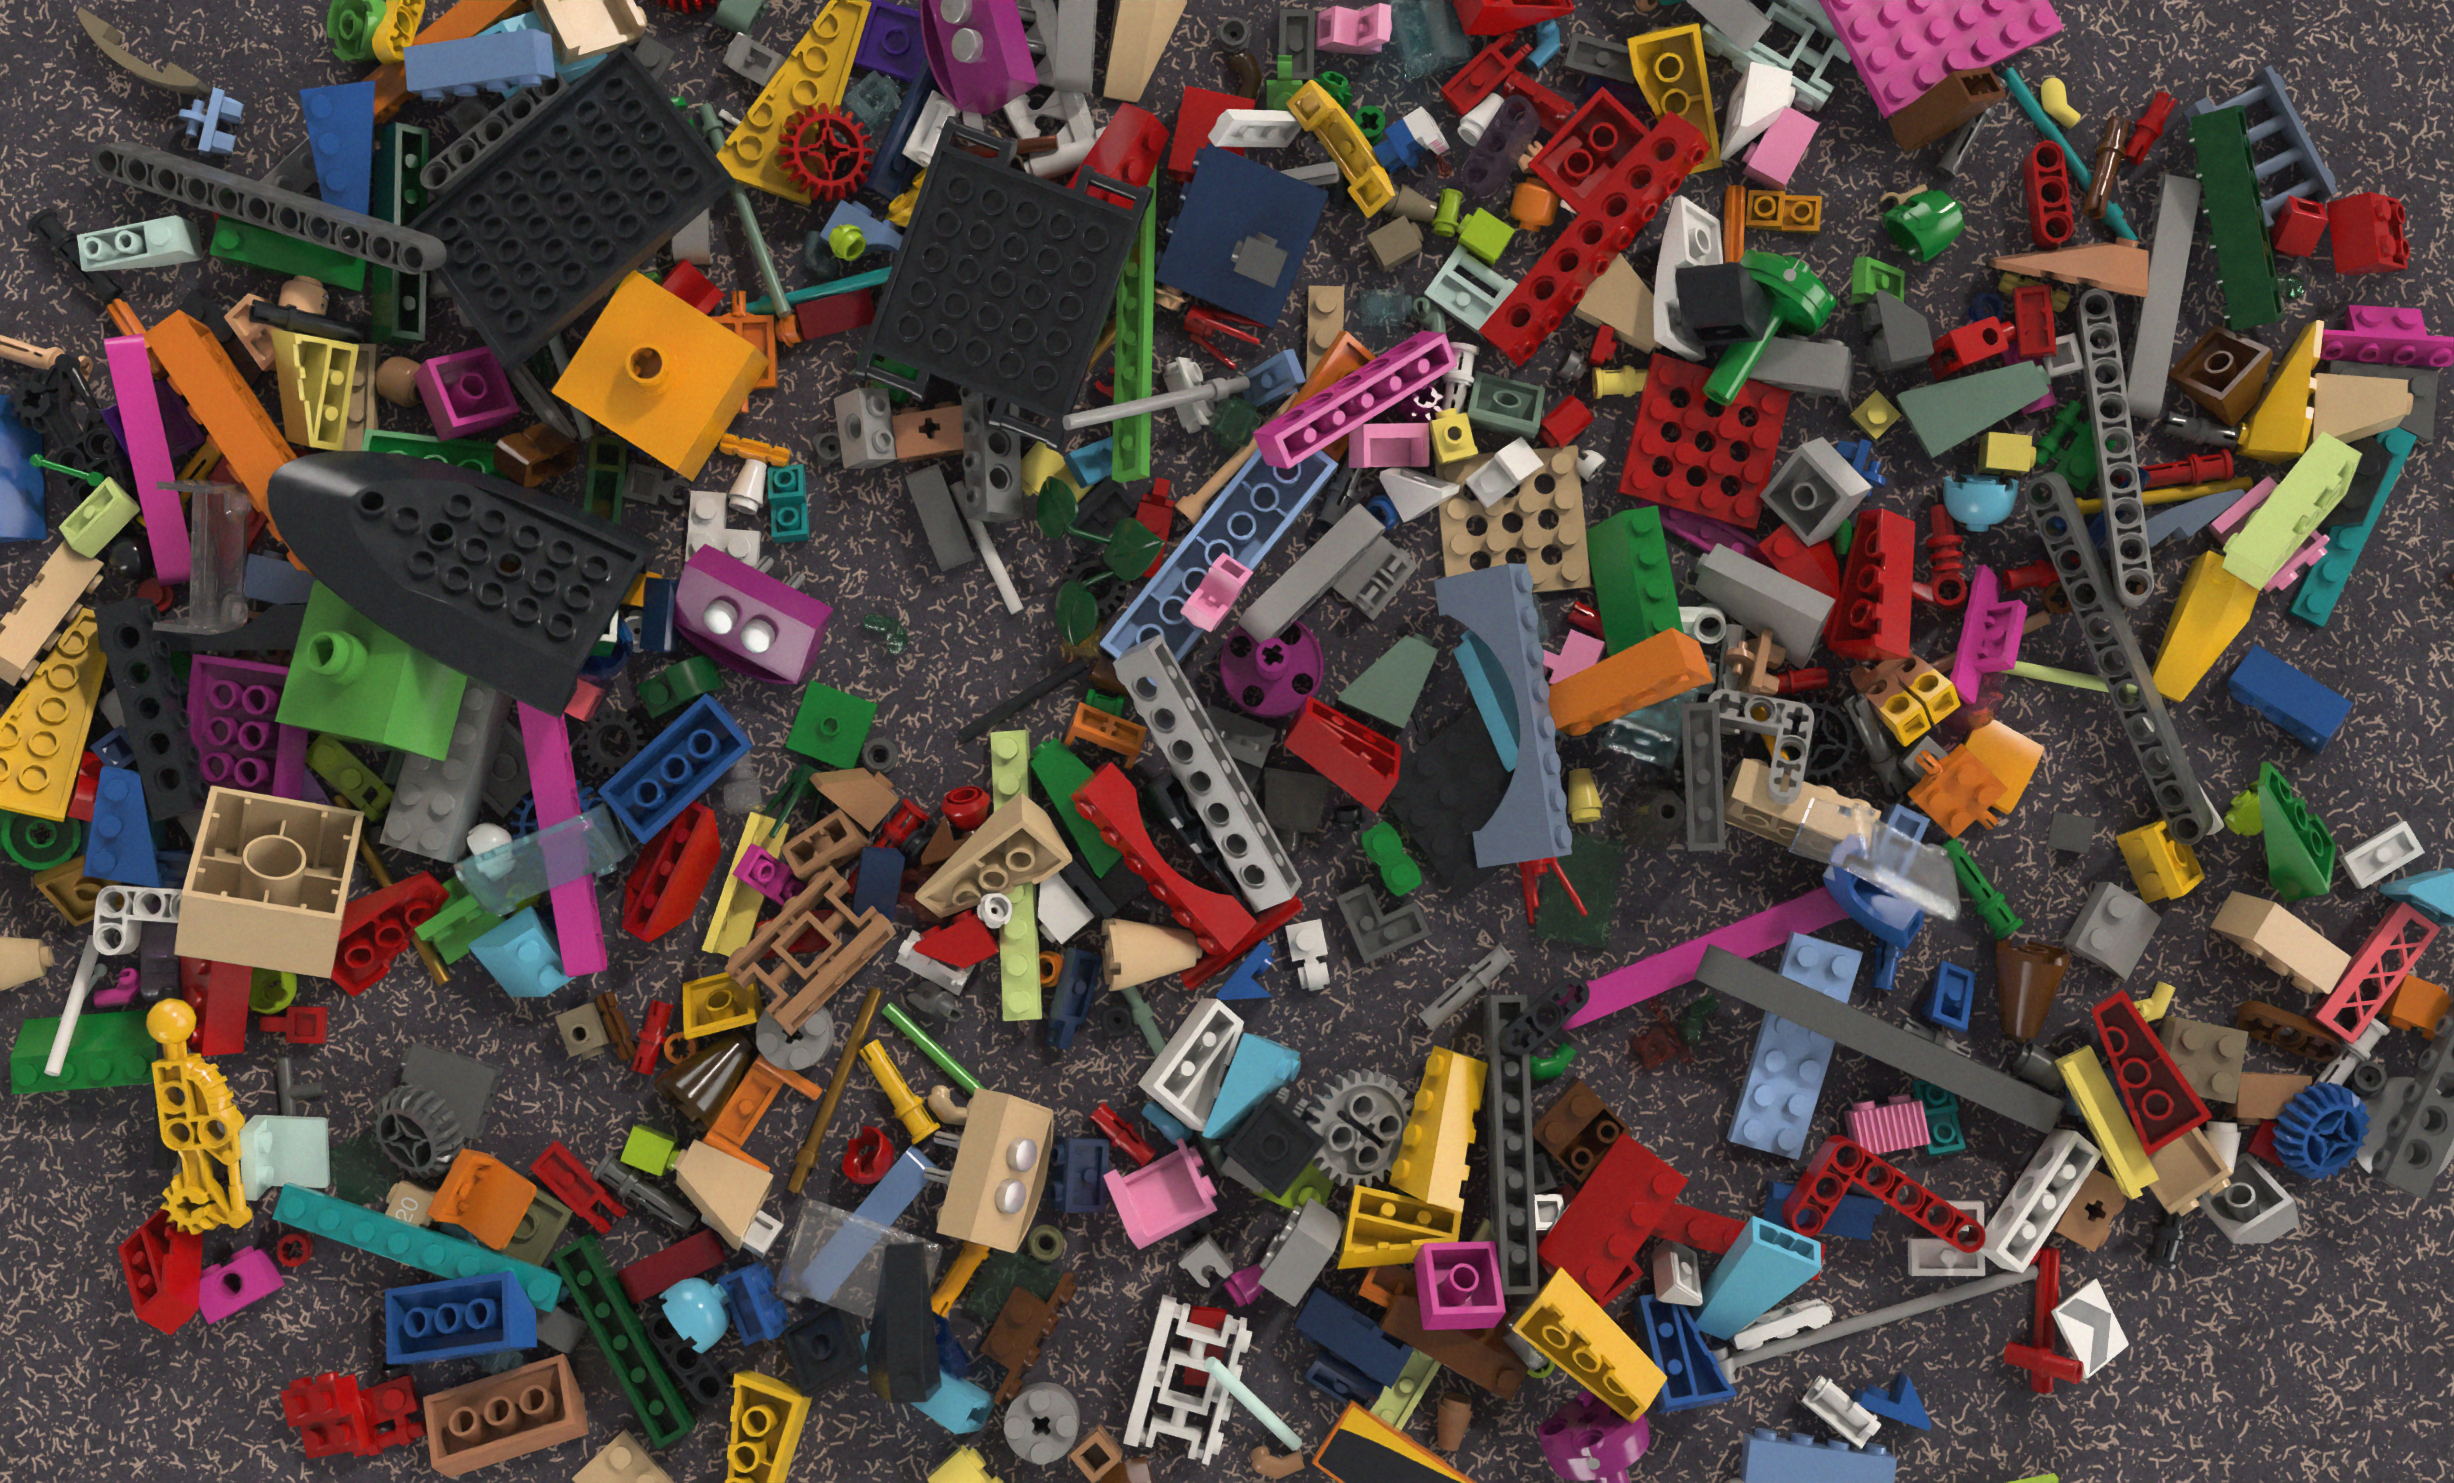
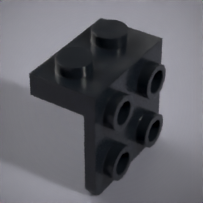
(1105, 896)

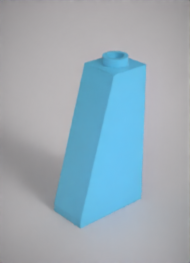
(1492, 695)
(1754, 1276)
(956, 1404)

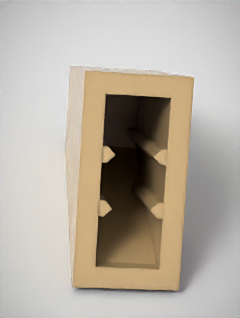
(1622, 303)
(2357, 406)
(723, 1189)

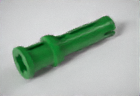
(1988, 902)

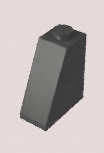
(460, 1079)

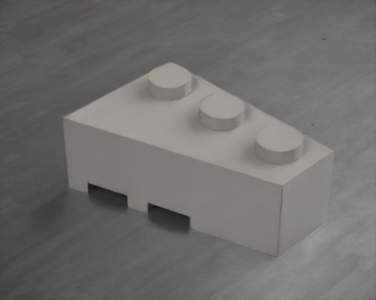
(1806, 367)

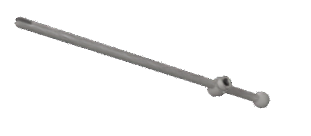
(1730, 1361)

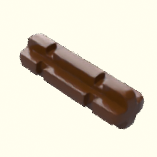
(616, 1026)

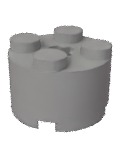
(802, 1052)
(1043, 1443)

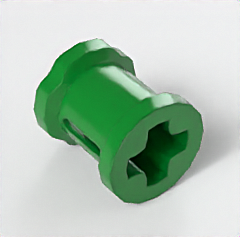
(1370, 114)
(1105, 703)

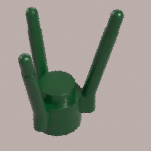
(801, 786)

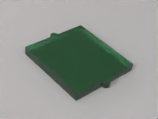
(361, 1169)

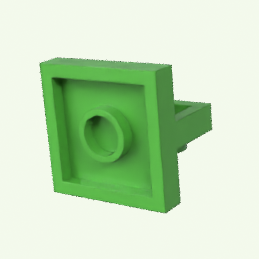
(457, 923)

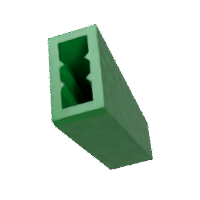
(1060, 776)

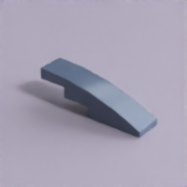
(2183, 519)

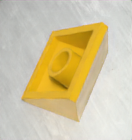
(718, 1005)

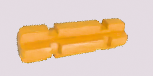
(754, 450)

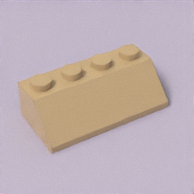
(1752, 810)

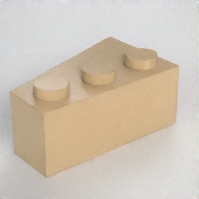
(2282, 942)

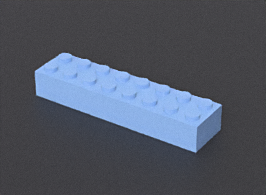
(1243, 524)

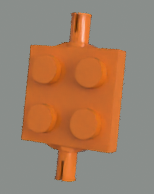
(758, 331)
(1957, 790)

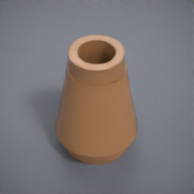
(1453, 1419)

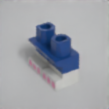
(1409, 139)

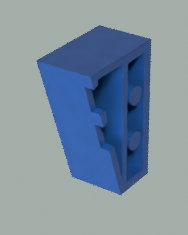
(2289, 698)
(1677, 1349)

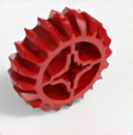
(825, 136)

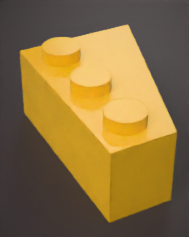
(1392, 1228)

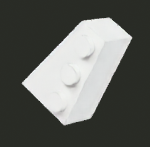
(1193, 1063)

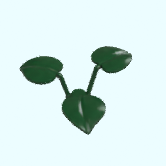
(1128, 555)

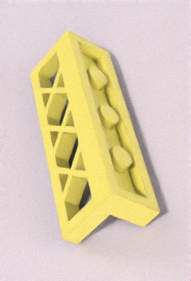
(739, 903)
(2107, 1121)

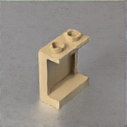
(590, 26)
(2187, 1171)

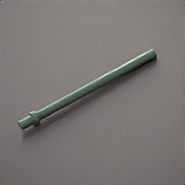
(713, 129)

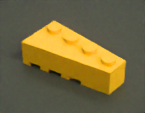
(1441, 1129)
(1590, 1346)

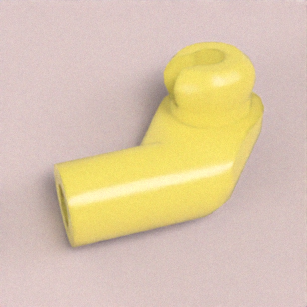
(2055, 102)

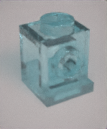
(860, 97)

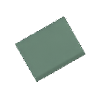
(1505, 406)

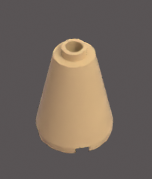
(1144, 952)
(22, 960)

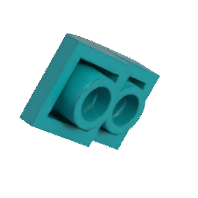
(788, 504)
(1941, 1119)

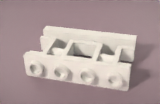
(1159, 1374)

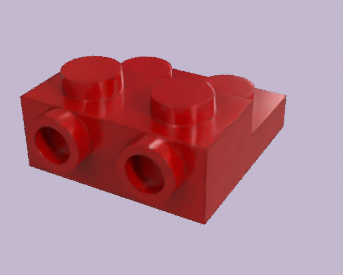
(327, 1414)

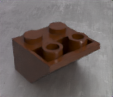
(1577, 1128)

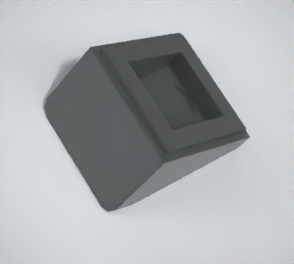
(2071, 833)

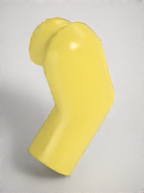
(2155, 1007)

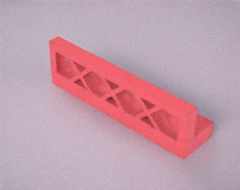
(2361, 964)

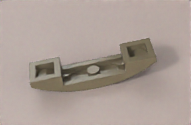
(171, 79)

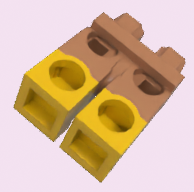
(1906, 695)

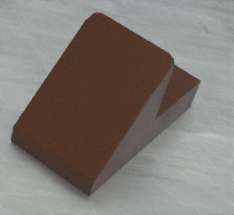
(942, 847)

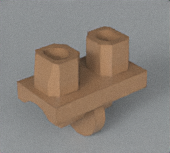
(1750, 662)

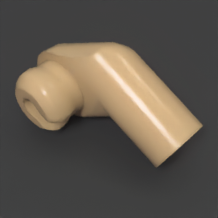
(944, 1107)

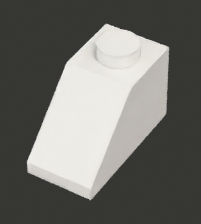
(1061, 910)

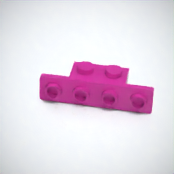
(2386, 337)
(1988, 635)

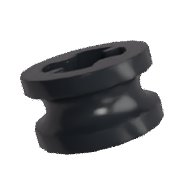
(914, 846)

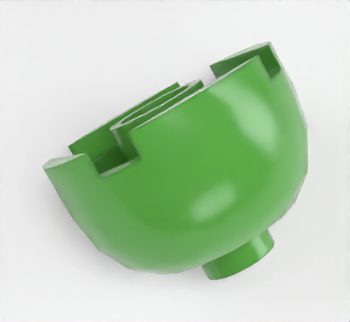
(353, 27)

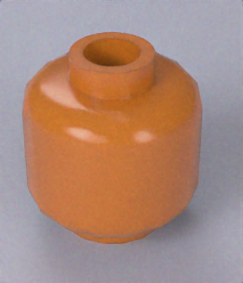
(1534, 204)

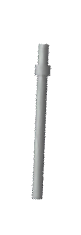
(1213, 390)

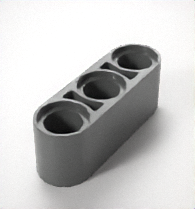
(939, 517)

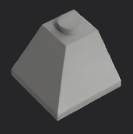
(2252, 1206)

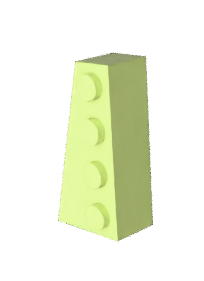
(2292, 511)

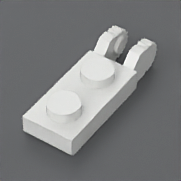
(1782, 1323)

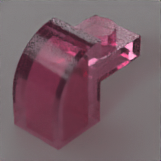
(1984, 710)

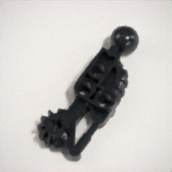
(128, 553)

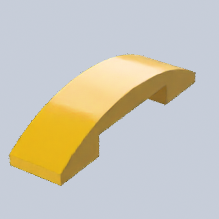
(1345, 144)

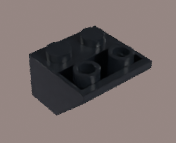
(1722, 304)

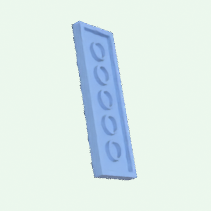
(1789, 1058)

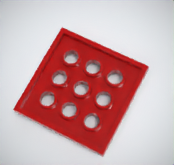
(1674, 491)

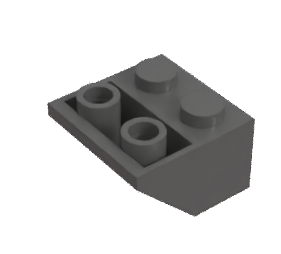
(1903, 336)

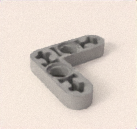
(1777, 725)

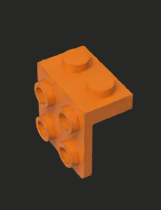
(483, 1198)

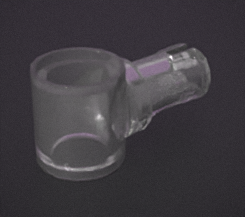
(744, 788)

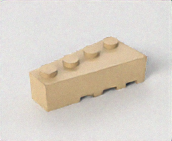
(43, 609)

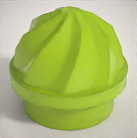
(847, 241)

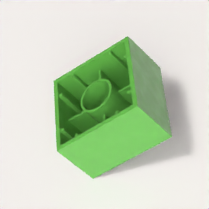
(367, 684)

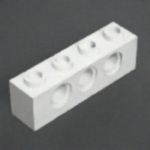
(2039, 1199)

